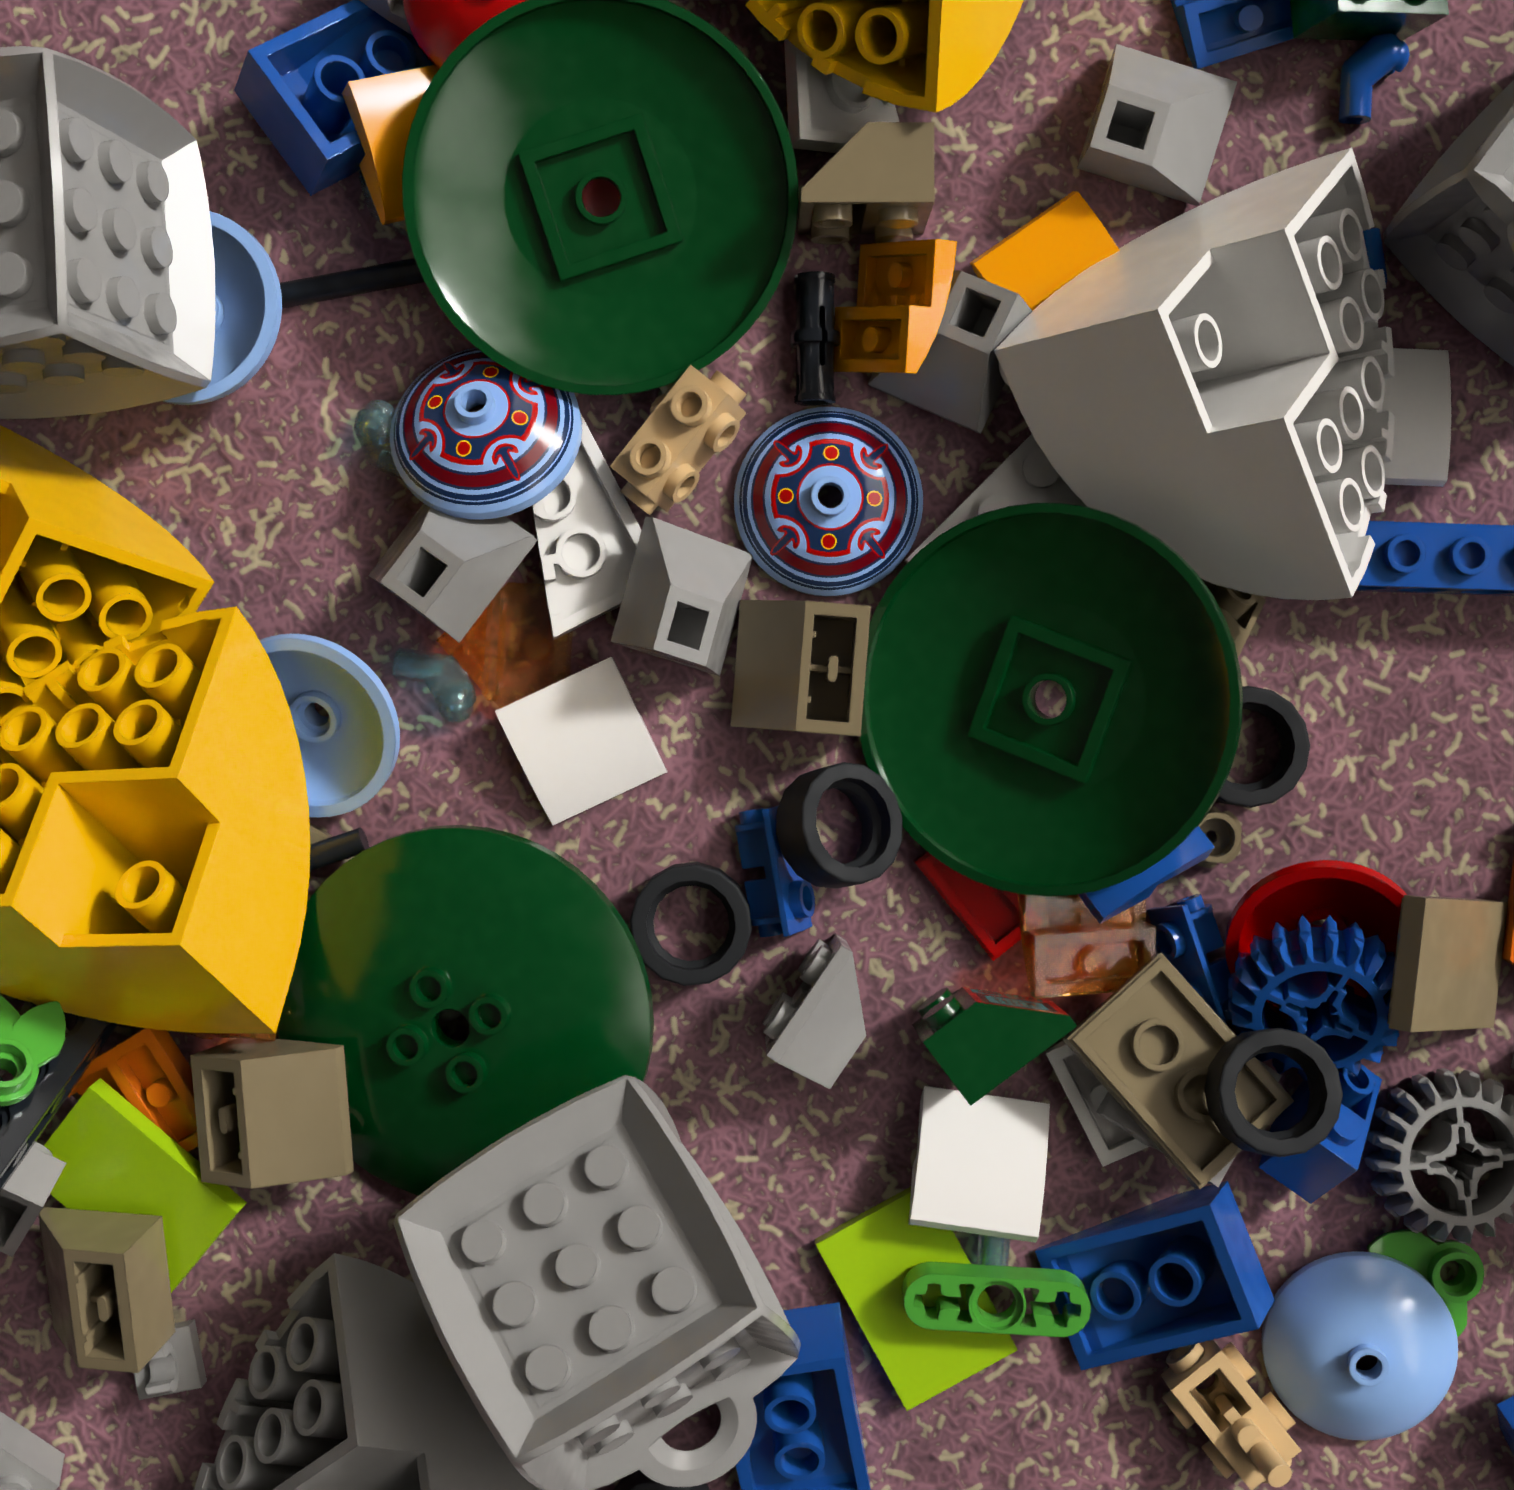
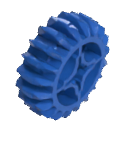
(1308, 978)

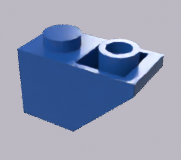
(1340, 1153)

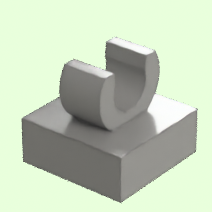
(175, 1366)

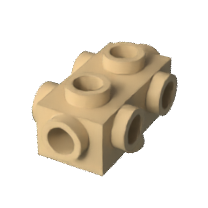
(679, 438)
(1243, 1430)

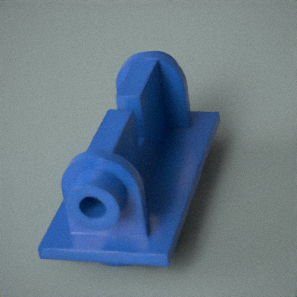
(781, 900)
(1184, 938)

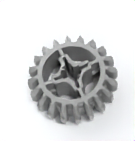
(1399, 1155)

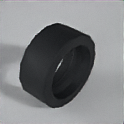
(1293, 752)
(878, 816)
(694, 971)
(1322, 1081)

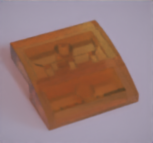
(1076, 955)

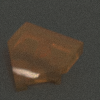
(512, 646)

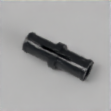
(814, 338)

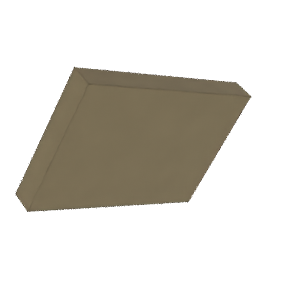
(1447, 964)
(1154, 1055)

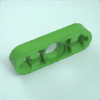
(1043, 1285)

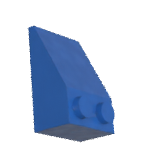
(299, 80)
(1163, 1277)
(810, 1415)

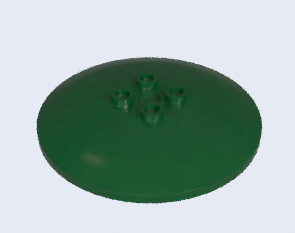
(620, 97)
(956, 715)
(475, 929)

